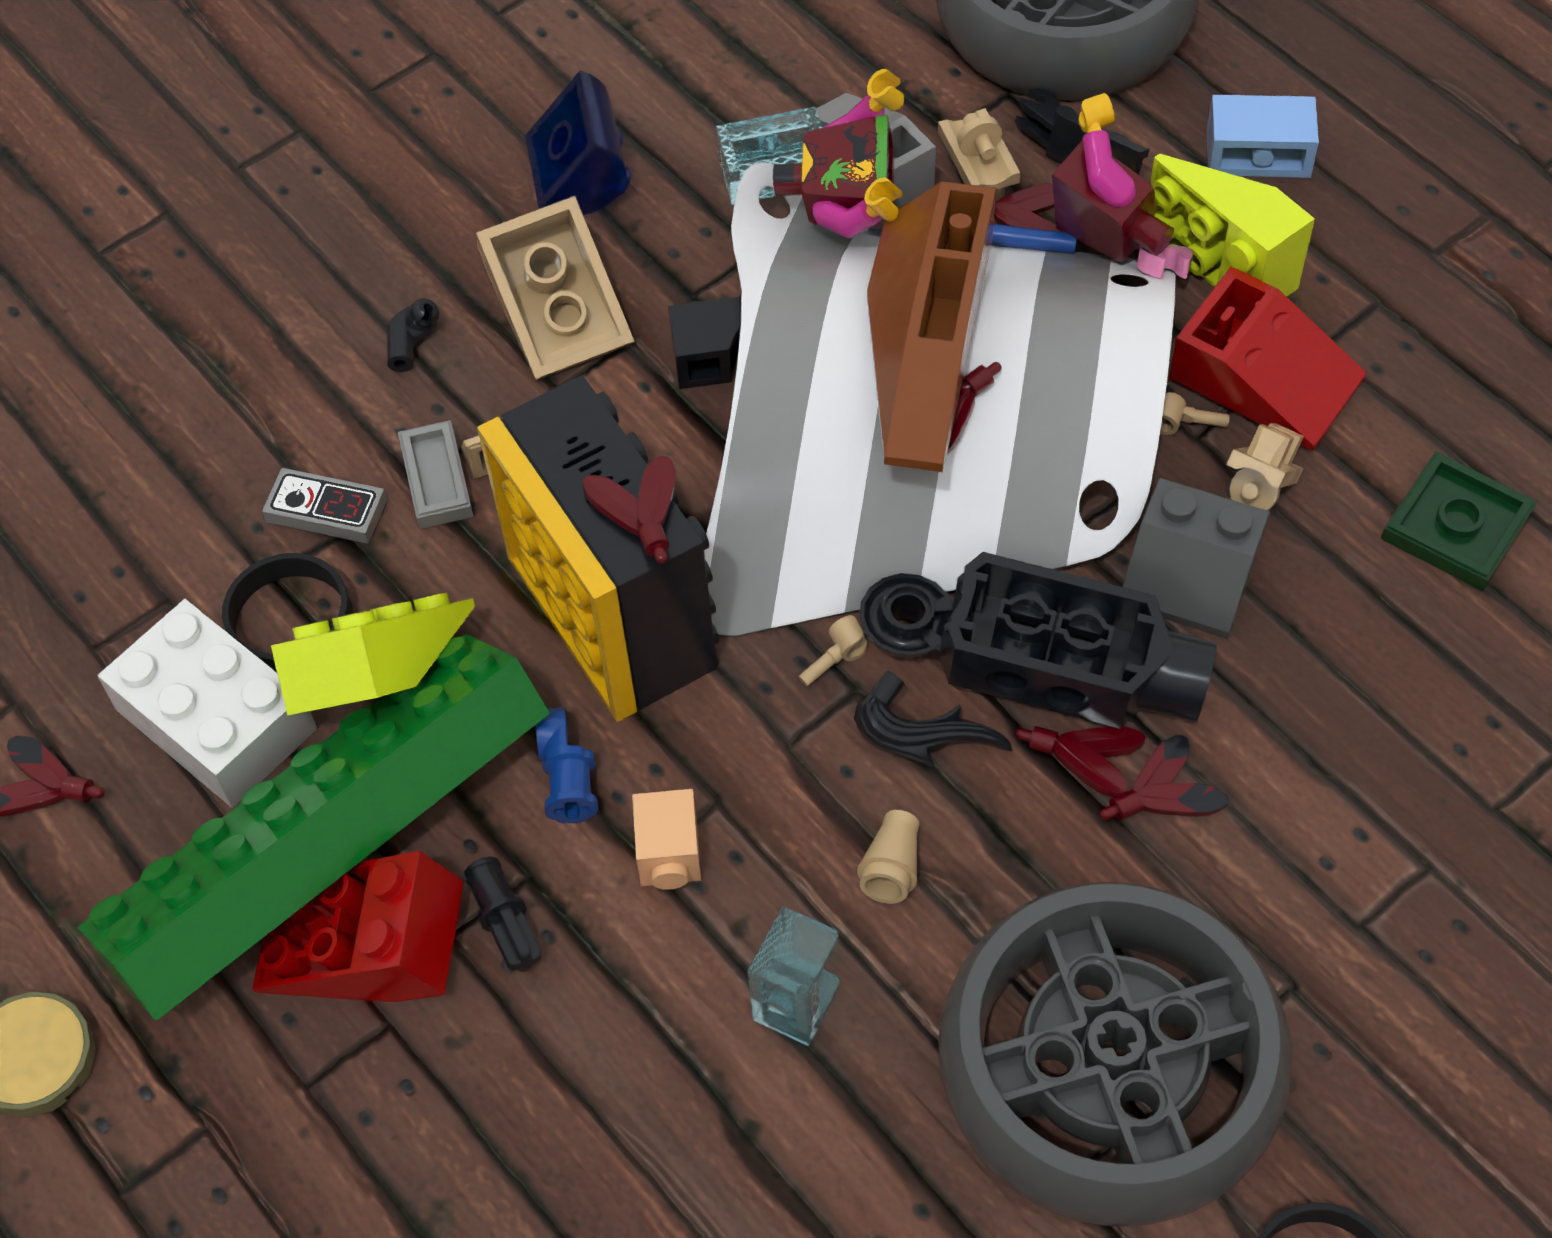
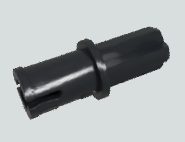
(502, 913)

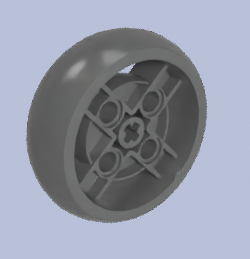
(1066, 44)
(1224, 1014)

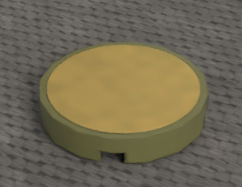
(42, 1053)

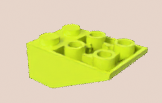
(1232, 223)
(366, 652)

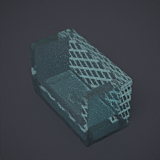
(762, 139)
(789, 977)

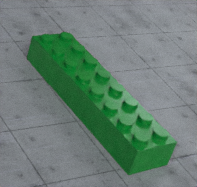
(310, 824)

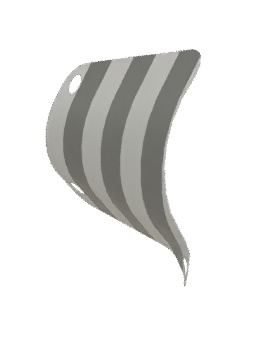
(803, 484)

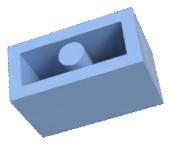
(1262, 135)

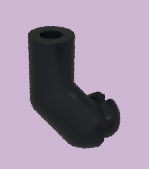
(407, 330)

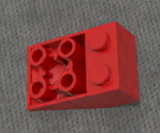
(1264, 359)
(368, 935)

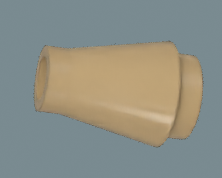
(891, 860)

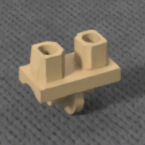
(979, 151)
(1265, 466)

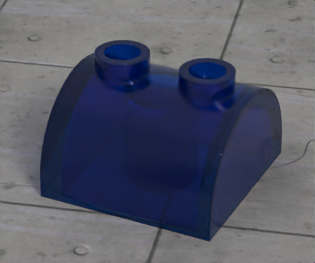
(578, 148)

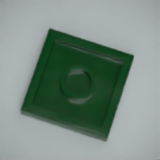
(1459, 520)

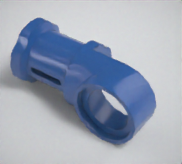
(567, 770)

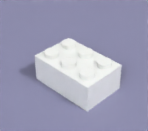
(206, 702)

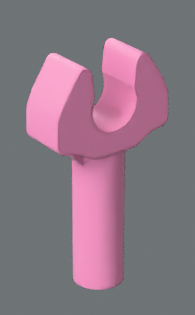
(1173, 257)

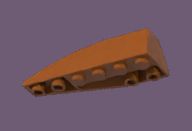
(924, 316)

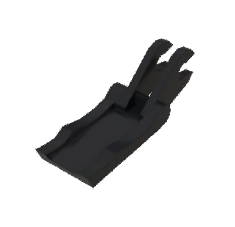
(1061, 132)

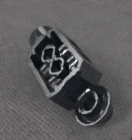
(1044, 640)

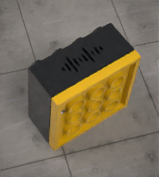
(622, 614)

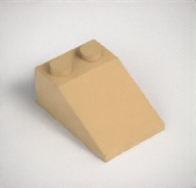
(553, 288)

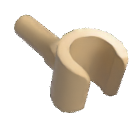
(1177, 411)
(849, 645)

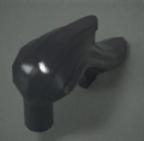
(914, 738)

